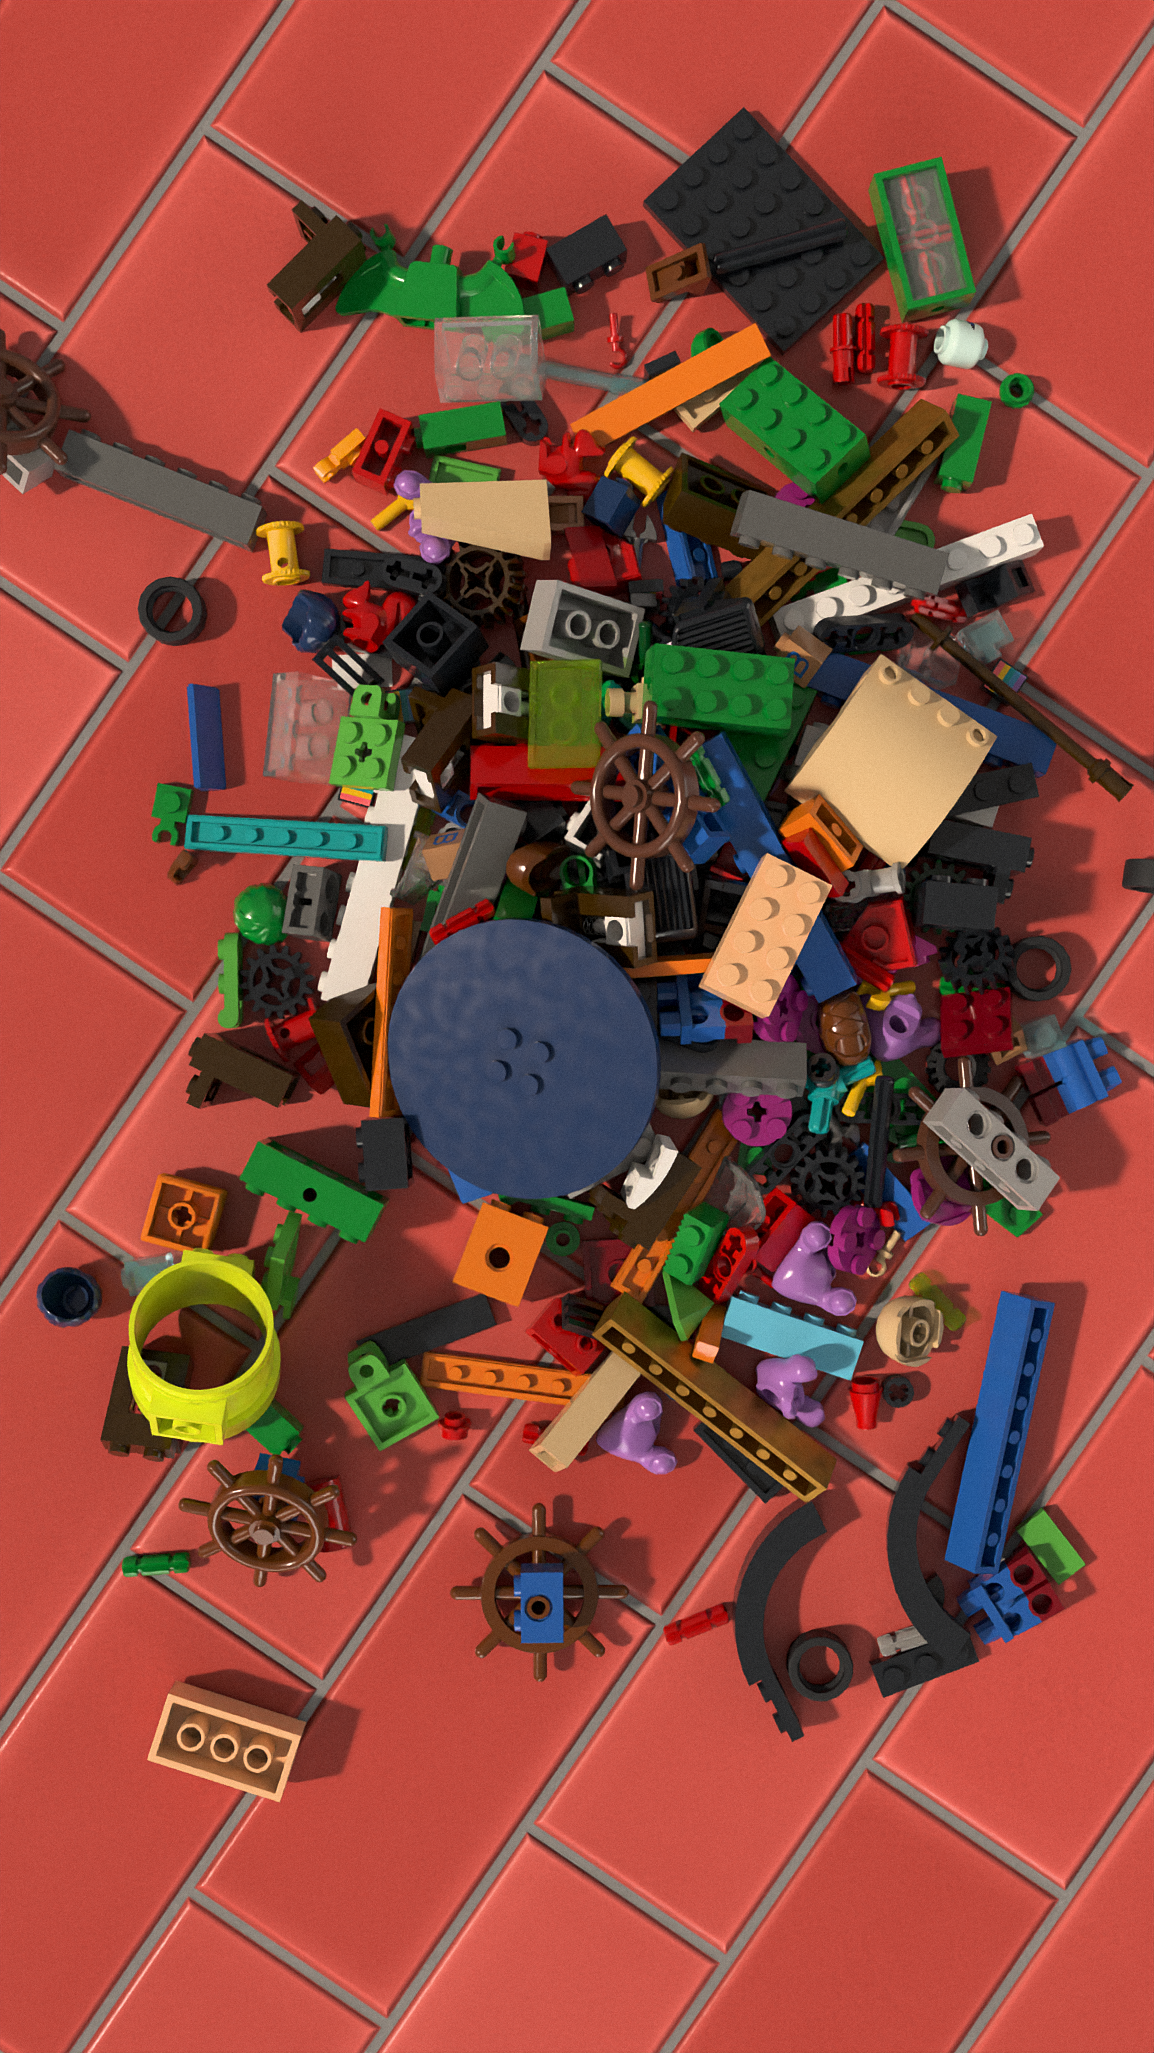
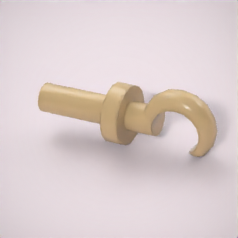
(885, 1252)

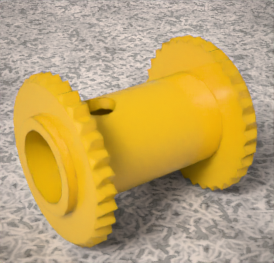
(638, 471)
(281, 551)

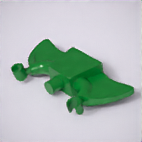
(430, 288)

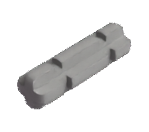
(903, 1639)

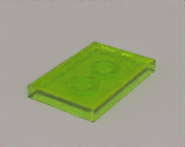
(563, 713)

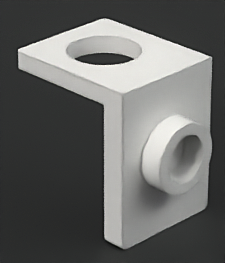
(576, 827)

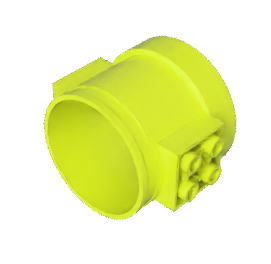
(218, 1411)

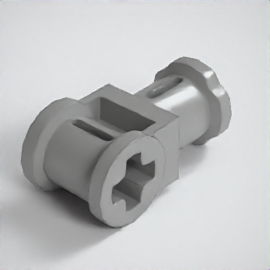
(874, 882)

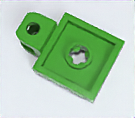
(372, 729)
(280, 1260)
(377, 1383)

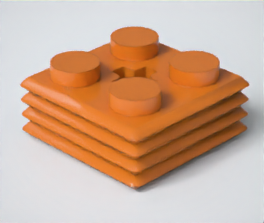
(173, 1194)

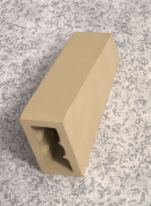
(489, 514)
(584, 1413)

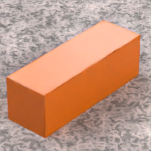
(709, 1334)

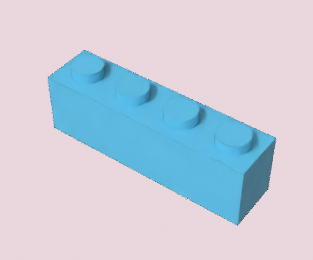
(787, 1334)

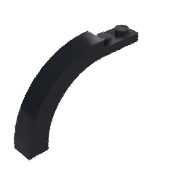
(765, 1559)
(927, 1615)

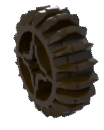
(493, 572)

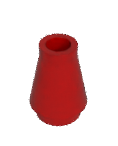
(865, 1399)

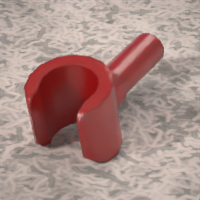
(887, 1212)
(759, 1273)

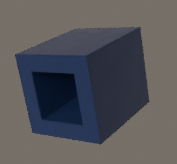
(612, 505)

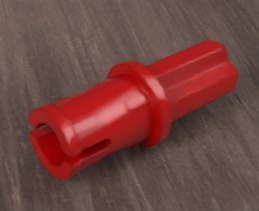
(843, 350)

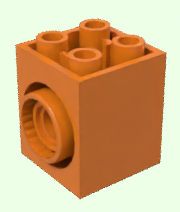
(501, 1230)

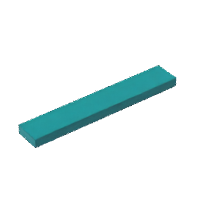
(286, 838)

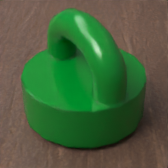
(705, 340)

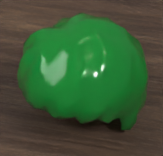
(261, 913)

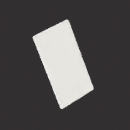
(381, 665)

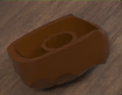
(537, 866)
(844, 1028)

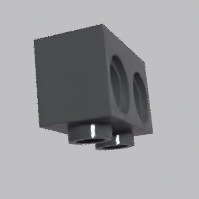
(312, 903)

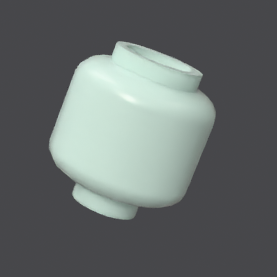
(960, 344)

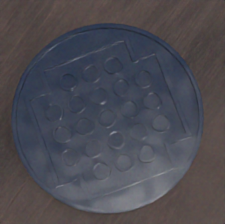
(524, 1058)

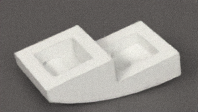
(644, 1179)

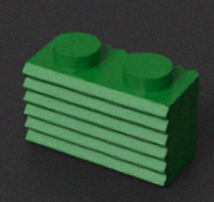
(695, 1243)

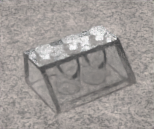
(489, 358)
(303, 727)

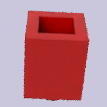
(529, 260)

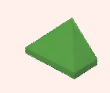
(686, 1305)

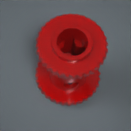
(902, 356)
(299, 1029)

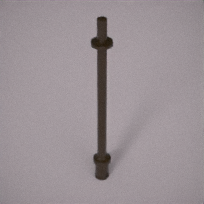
(1097, 769)

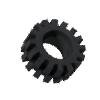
(939, 1077)

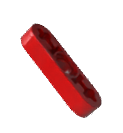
(740, 1259)

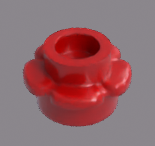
(454, 1426)

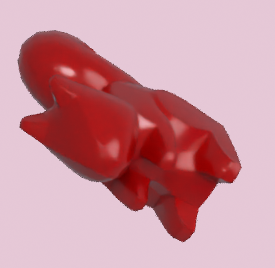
(564, 463)
(371, 621)

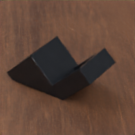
(994, 589)

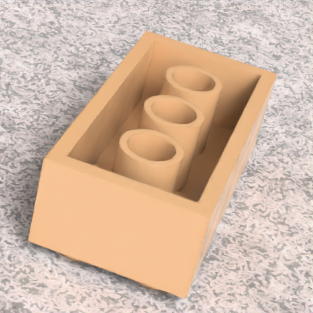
(765, 936)
(226, 1741)

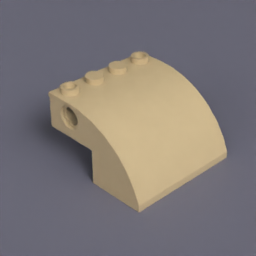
(893, 761)

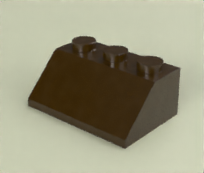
(705, 503)
(346, 1039)

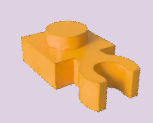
(341, 456)

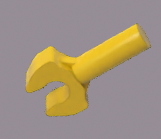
(391, 512)
(879, 999)
(858, 1089)

